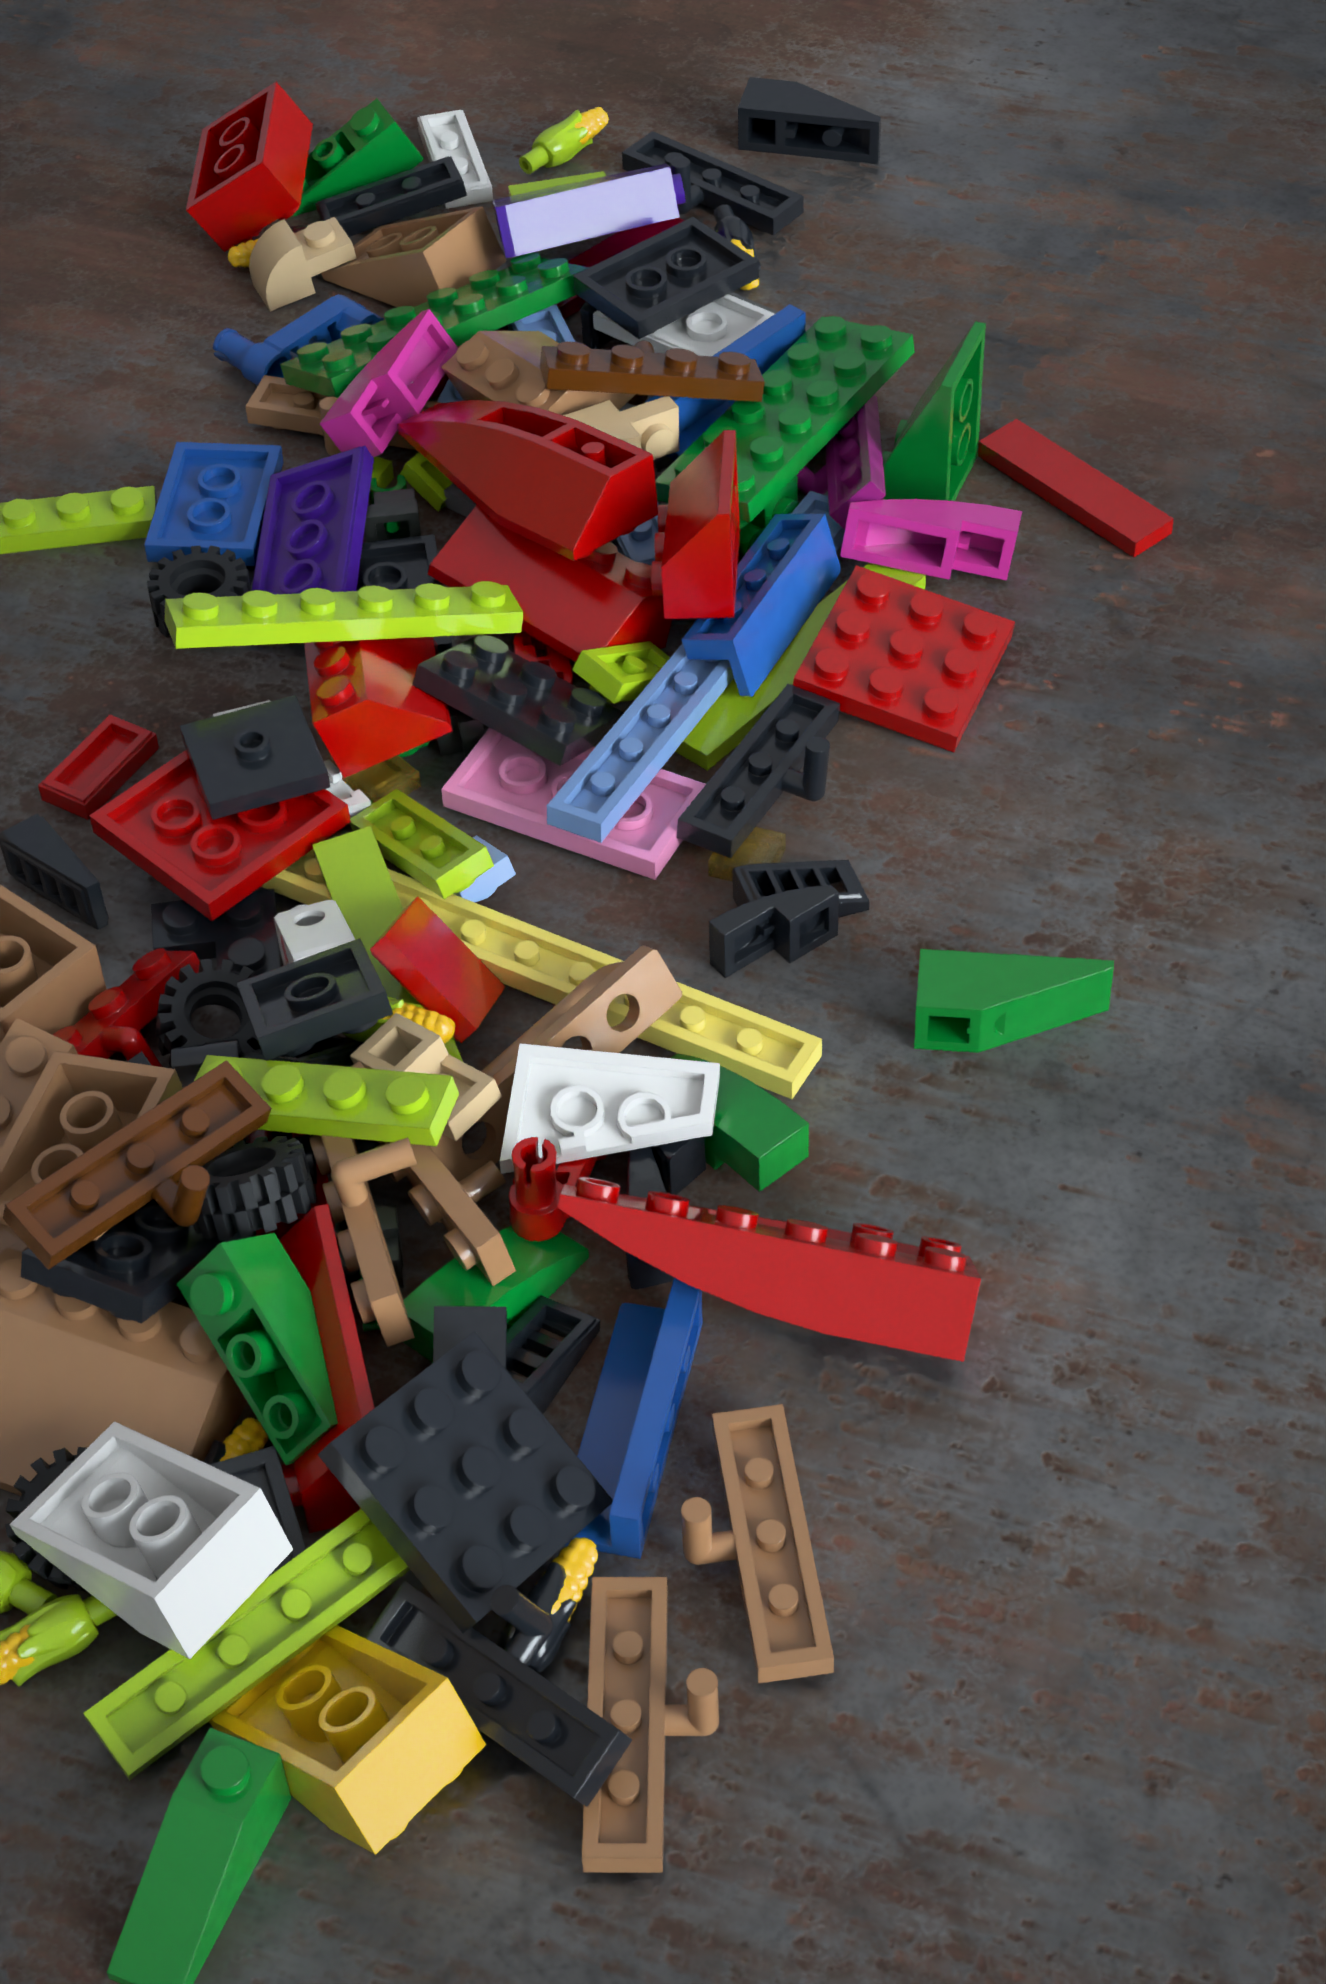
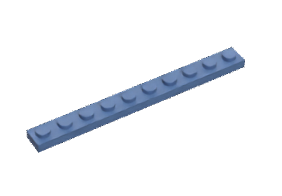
(649, 731)

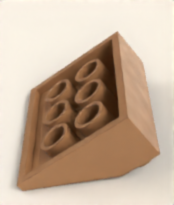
(80, 1369)

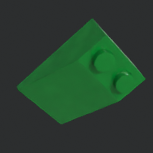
(942, 434)

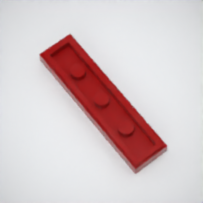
(1075, 487)

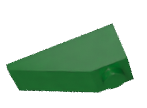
(201, 1860)

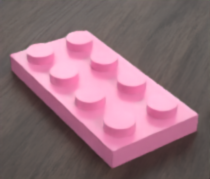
(514, 784)

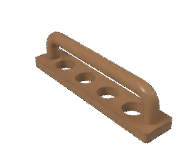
(582, 1014)

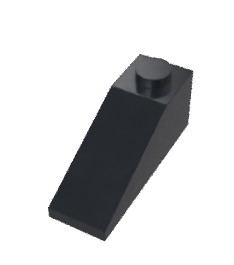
(805, 122)

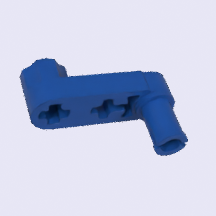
(318, 325)

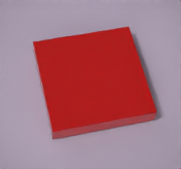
(438, 968)

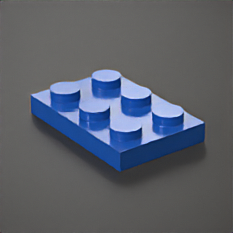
(213, 499)

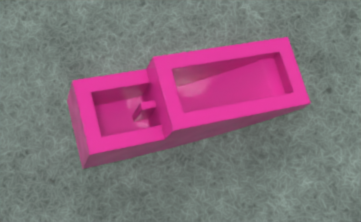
(391, 386)
(932, 536)

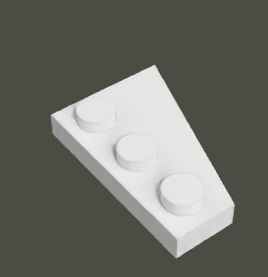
(606, 1101)

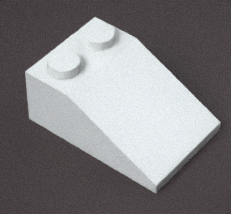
(156, 1536)

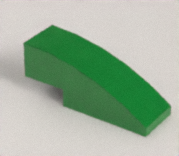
(753, 1131)
(539, 1271)

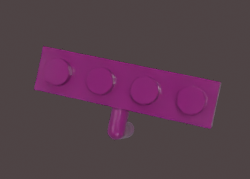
(852, 465)

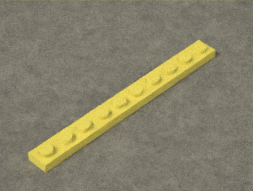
(553, 966)

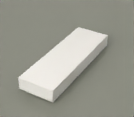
(450, 135)

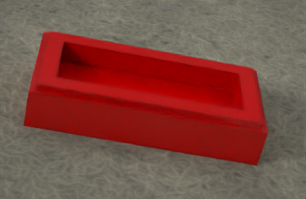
(98, 766)

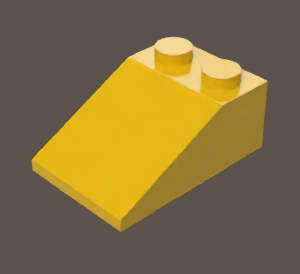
(358, 1734)

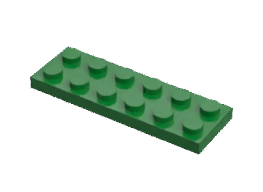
(483, 305)
(802, 406)

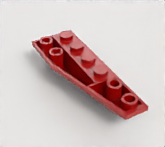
(539, 471)
(795, 1269)

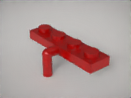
(125, 1009)

